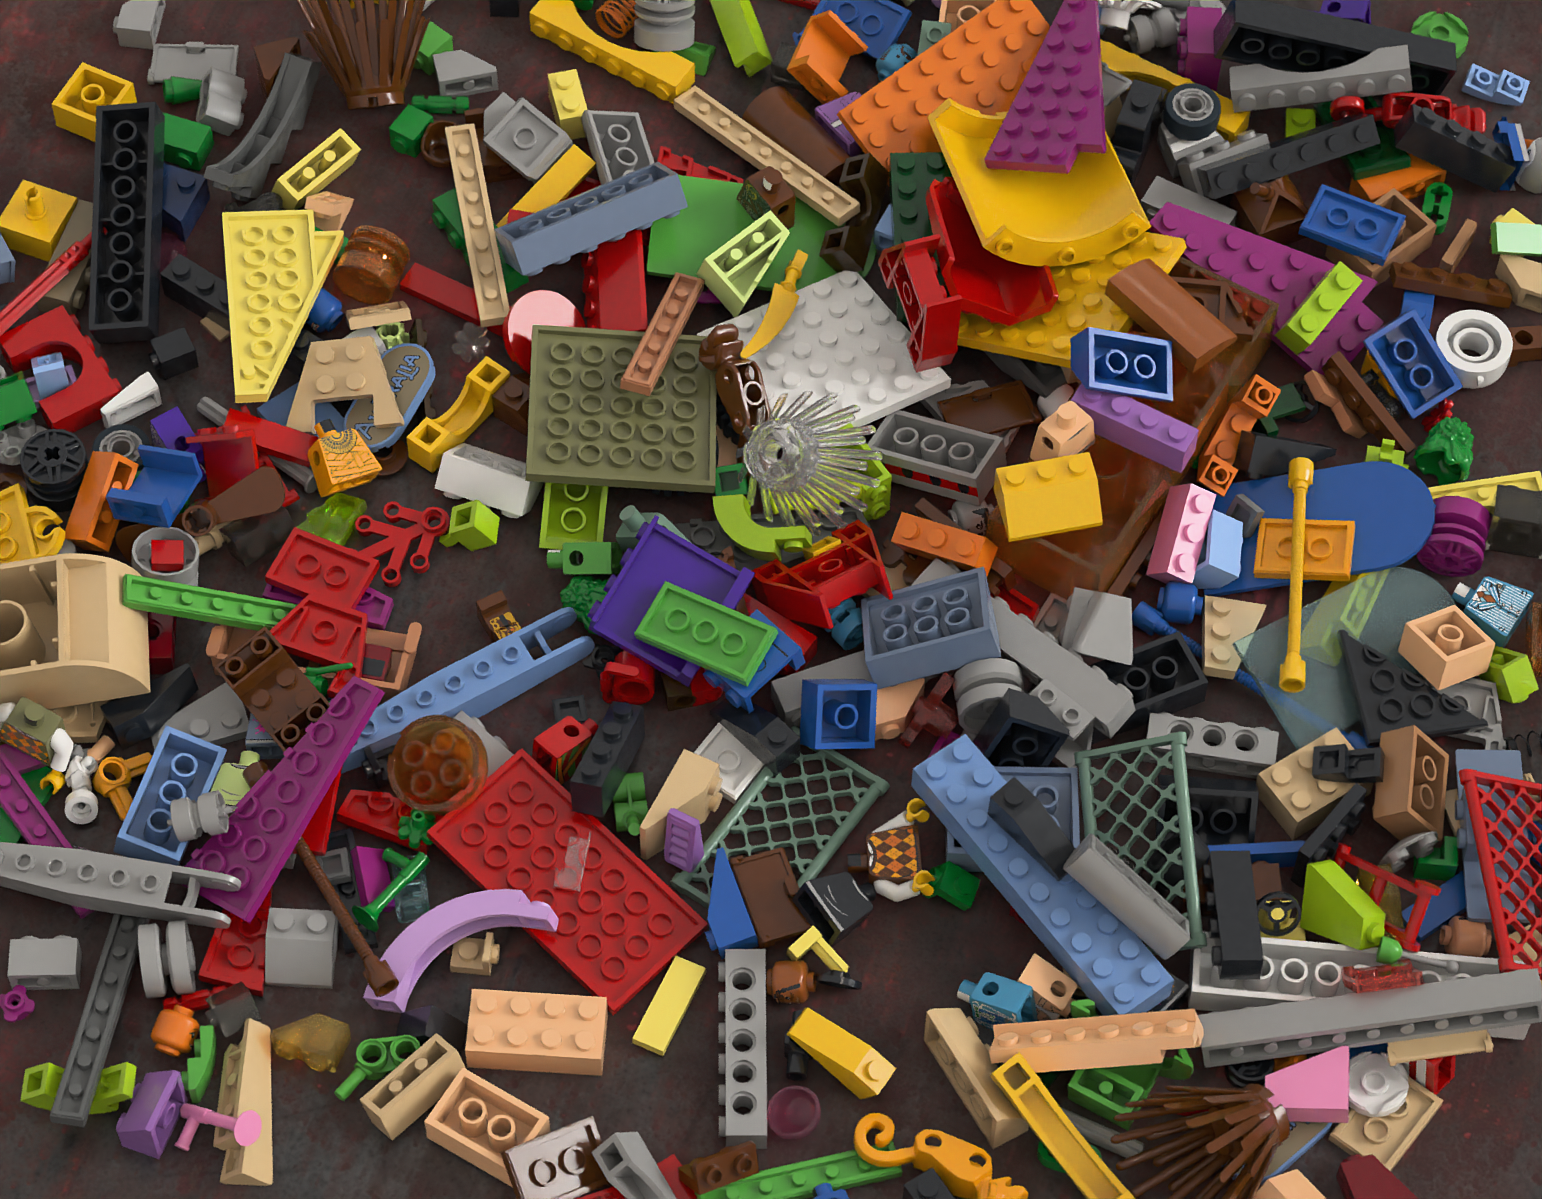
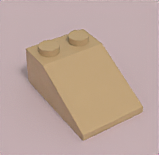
(690, 788)

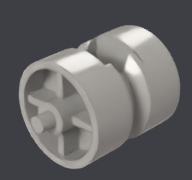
(1156, 30)
(193, 817)

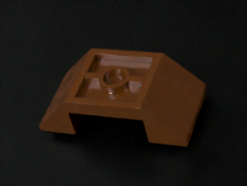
(273, 688)

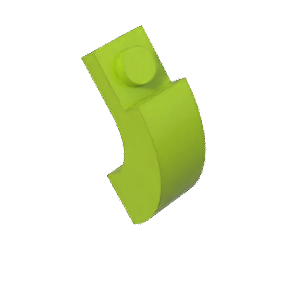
(755, 540)
(114, 1086)

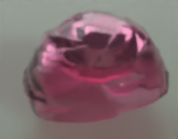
(794, 1112)

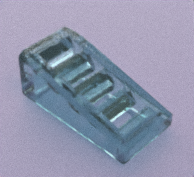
(413, 906)

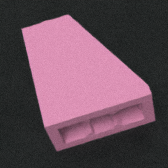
(1314, 1088)

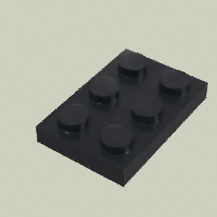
(1325, 840)

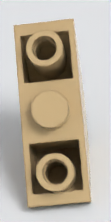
(1523, 280)

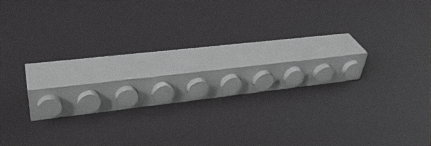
(1371, 1017)

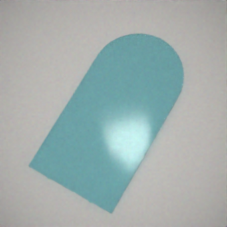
(1372, 613)

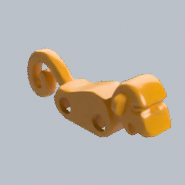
(949, 1160)

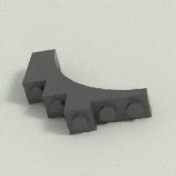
(265, 144)

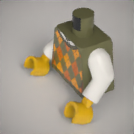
(39, 735)

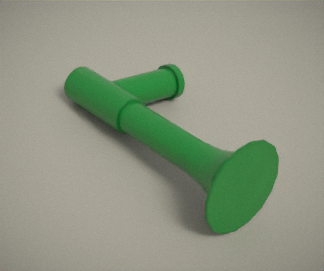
(410, 869)

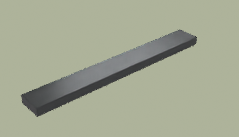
(98, 1022)

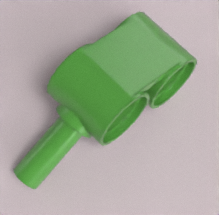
(630, 803)
(387, 1049)

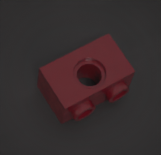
(164, 646)

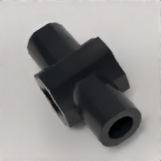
(797, 1057)

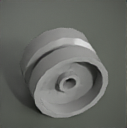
(981, 687)
(169, 958)

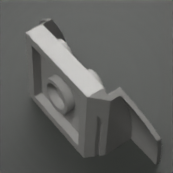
(524, 136)

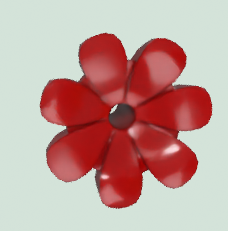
(1438, 414)

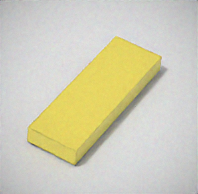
(669, 1005)

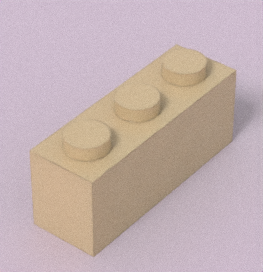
(412, 1086)

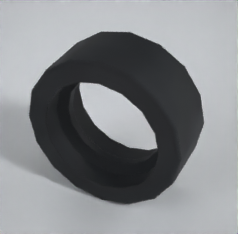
(1175, 872)

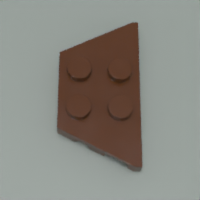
(1217, 299)

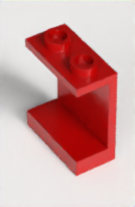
(227, 456)

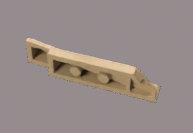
(245, 1088)

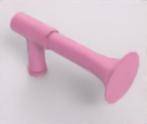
(245, 1127)

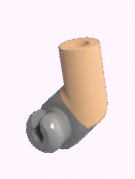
(98, 751)

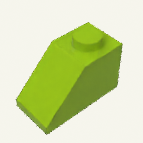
(1511, 674)

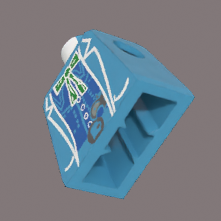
(999, 1000)

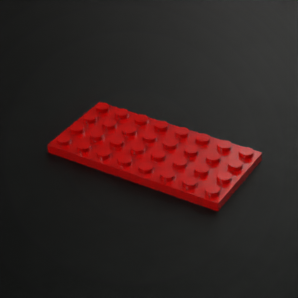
(621, 921)

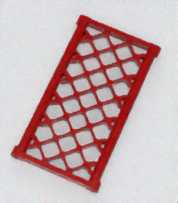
(1489, 856)

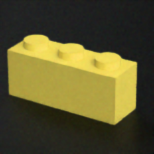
(316, 170)

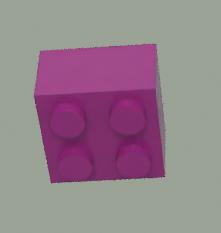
(1197, 46)

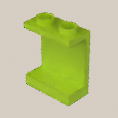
(876, 498)

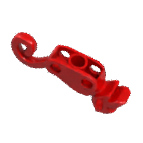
(1394, 109)

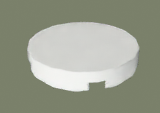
(1375, 1085)

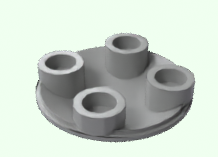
(14, 439)
(1416, 844)

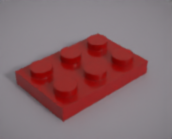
(321, 569)

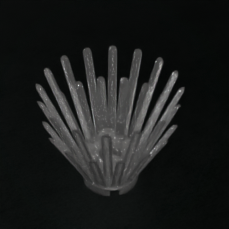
(806, 461)

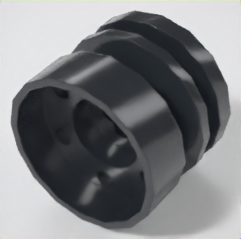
(54, 468)

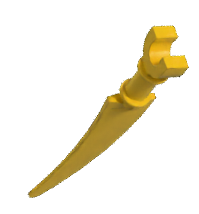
(780, 307)

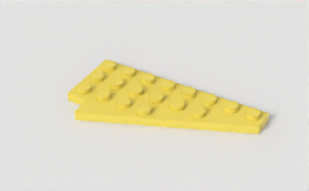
(272, 283)

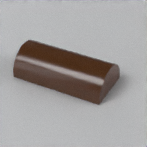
(796, 131)

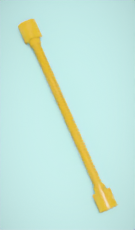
(1292, 671)

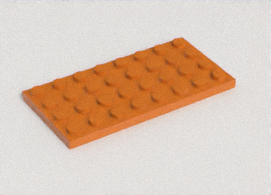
(973, 65)

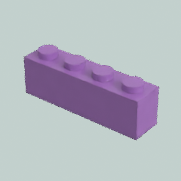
(1139, 427)

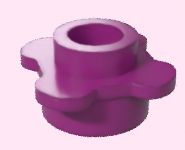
(20, 1011)

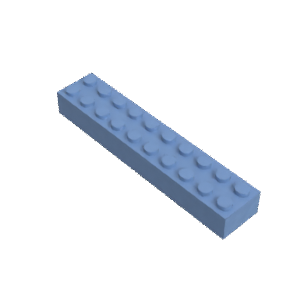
(1071, 923)

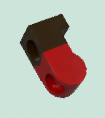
(680, 696)

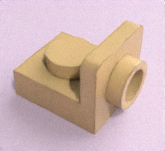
(475, 955)

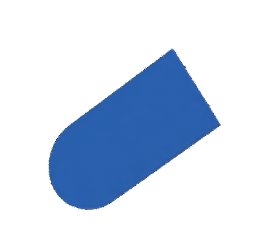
(1384, 499)

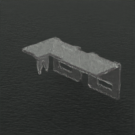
(575, 855)

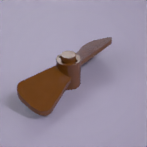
(252, 496)

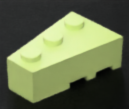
(741, 263)

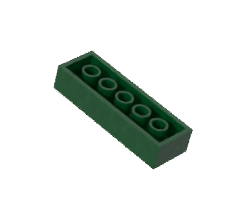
(909, 181)

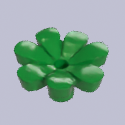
(416, 828)

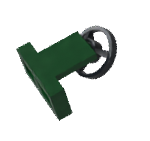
(1288, 402)

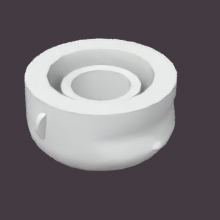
(1476, 332)

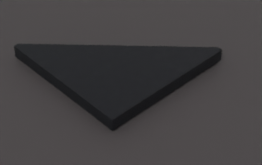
(1397, 698)

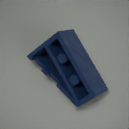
(183, 200)

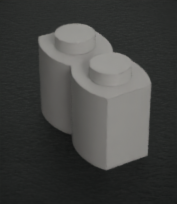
(221, 101)

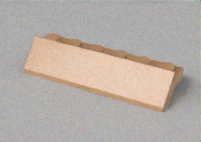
(1097, 1040)

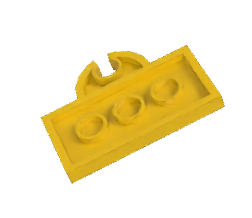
(23, 528)

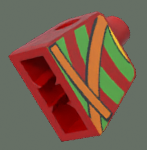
(563, 747)

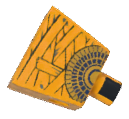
(340, 459)

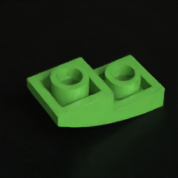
(202, 1066)

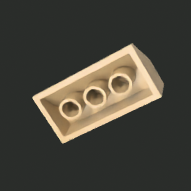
(967, 1066)

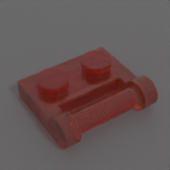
(1382, 977)

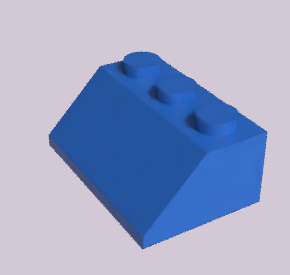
(1123, 363)
(1412, 363)

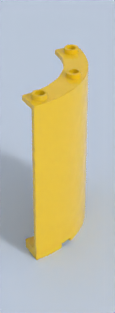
(1038, 214)

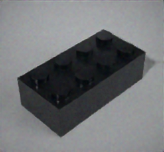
(1160, 678)

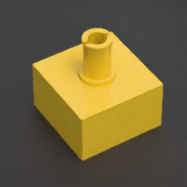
(36, 219)

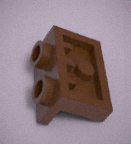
(721, 1168)

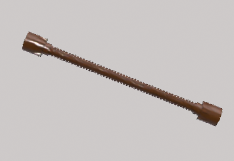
(377, 972)

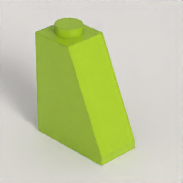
(1340, 908)

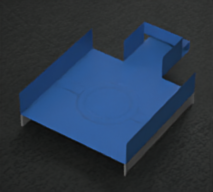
(1511, 135)

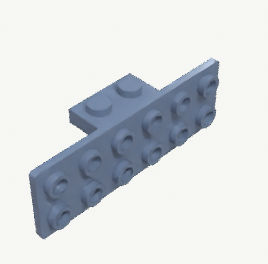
(1501, 763)

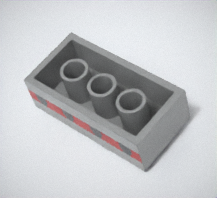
(939, 456)

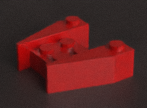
(929, 312)
(824, 580)

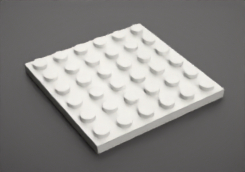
(840, 344)

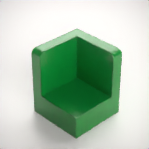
(1440, 863)

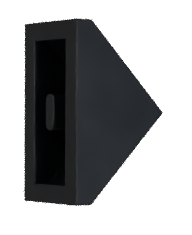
(428, 1021)

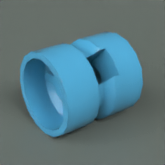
(847, 624)

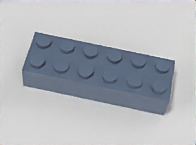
(591, 219)

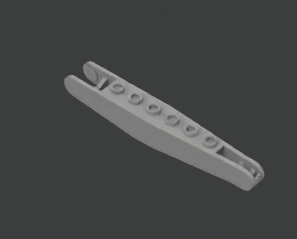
(110, 882)

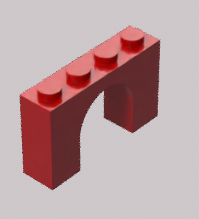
(59, 332)

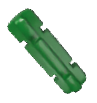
(441, 104)

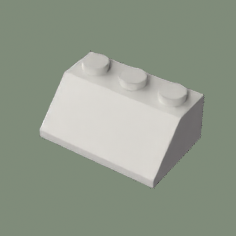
(487, 478)

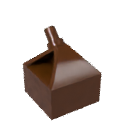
(1270, 210)

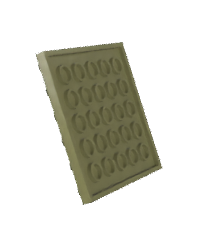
(603, 435)

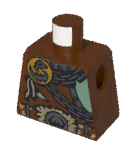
(768, 192)

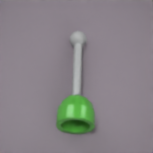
(1391, 951)

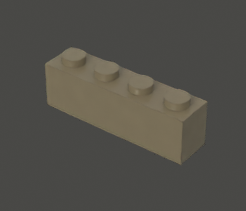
(72, 288)

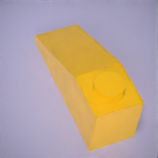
(842, 1054)

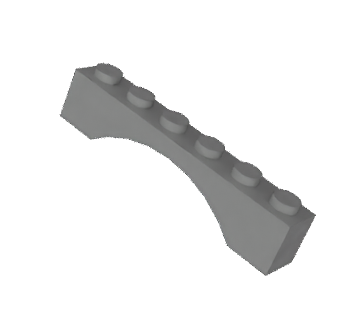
(1376, 74)
(631, 1167)

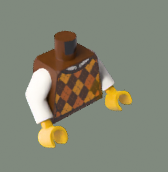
(894, 857)

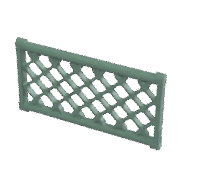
(1177, 754)
(878, 788)

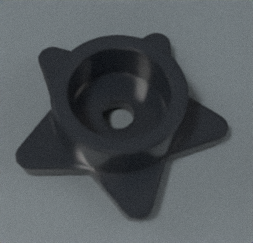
(598, 654)

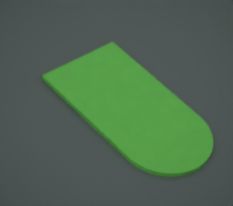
(717, 217)

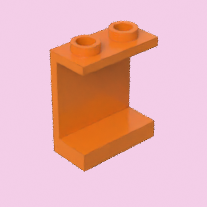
(824, 55)

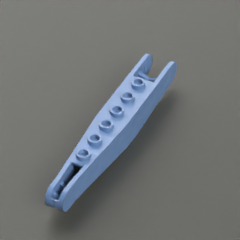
(475, 682)

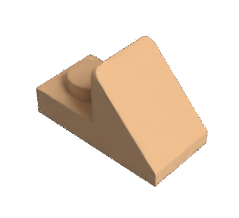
(329, 210)

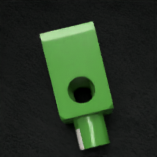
(599, 558)

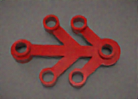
(399, 539)

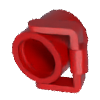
(629, 680)

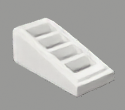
(131, 402)

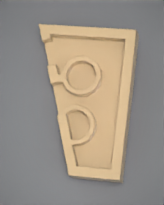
(1222, 625)

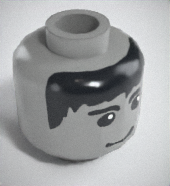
(970, 516)

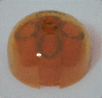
(438, 765)

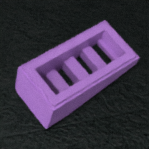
(683, 841)

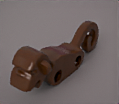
(734, 385)

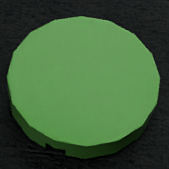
(1443, 27)

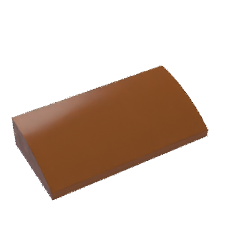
(1169, 313)

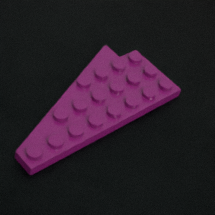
(1059, 100)
(1274, 273)

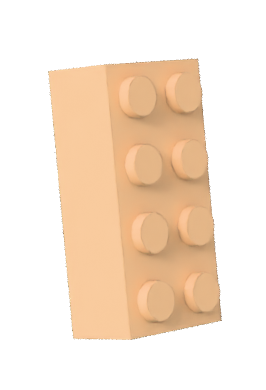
(536, 1032)

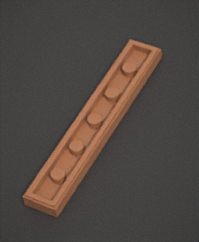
(662, 334)

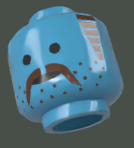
(893, 59)

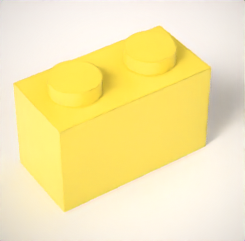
(567, 102)

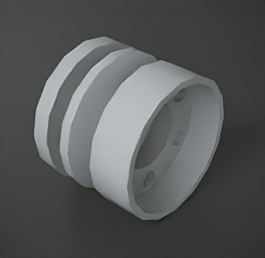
(664, 24)
(142, 556)

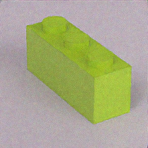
(1318, 308)

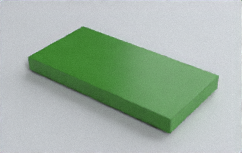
(706, 633)

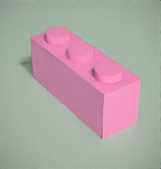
(1181, 534)

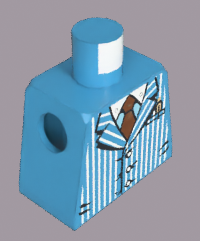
(1494, 607)

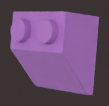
(152, 1113)

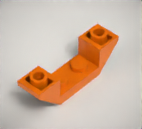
(1240, 414)

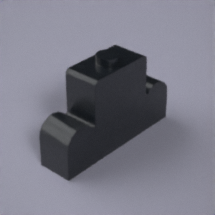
(1138, 125)

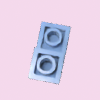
(1500, 89)

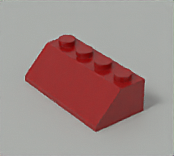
(616, 285)

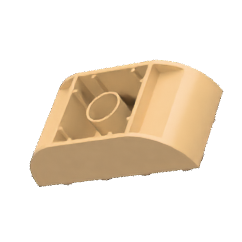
(69, 633)

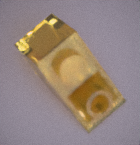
(314, 1039)

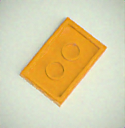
(1326, 549)

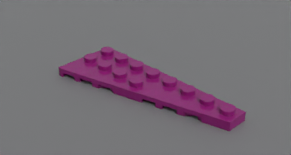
(283, 803)

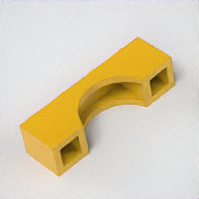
(470, 409)

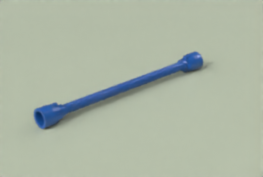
(1151, 621)

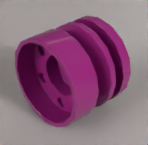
(1456, 537)

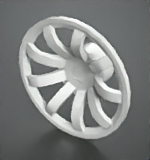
(1117, 13)

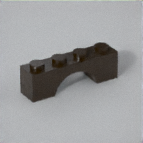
(849, 245)

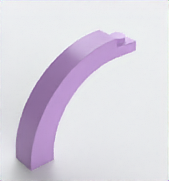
(448, 924)

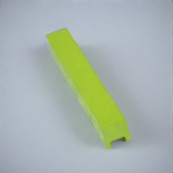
(742, 34)

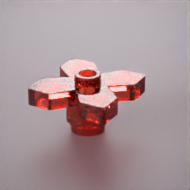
(931, 714)

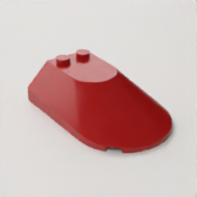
(987, 283)

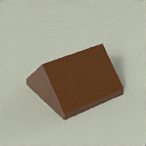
(269, 60)

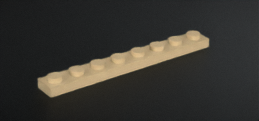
(764, 152)
(477, 224)

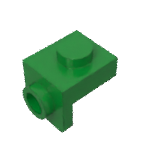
(954, 885)

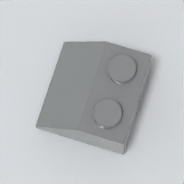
(301, 948)

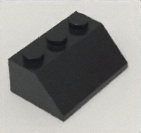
(1021, 732)
(1220, 809)

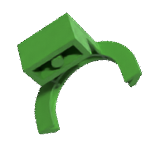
(1109, 1088)

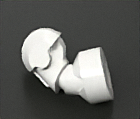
(81, 803)

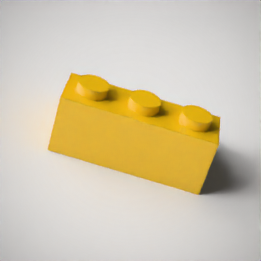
(1048, 496)

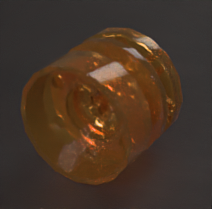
(371, 265)

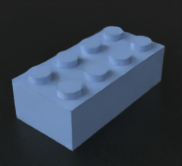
(177, 770)

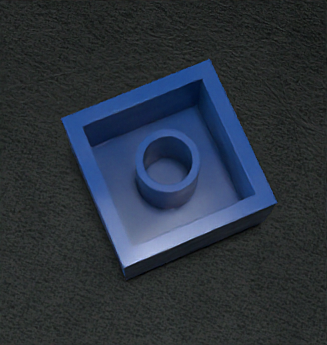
(838, 713)

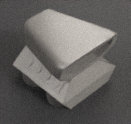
(1099, 626)

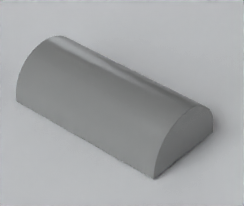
(616, 143)
(1128, 897)

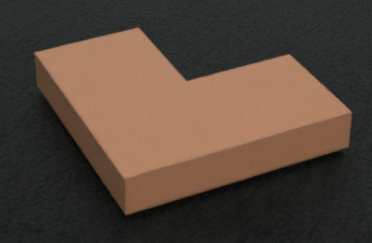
(1330, 396)

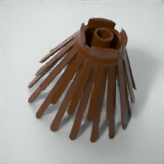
(371, 66)
(1239, 1129)

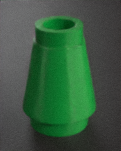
(181, 89)

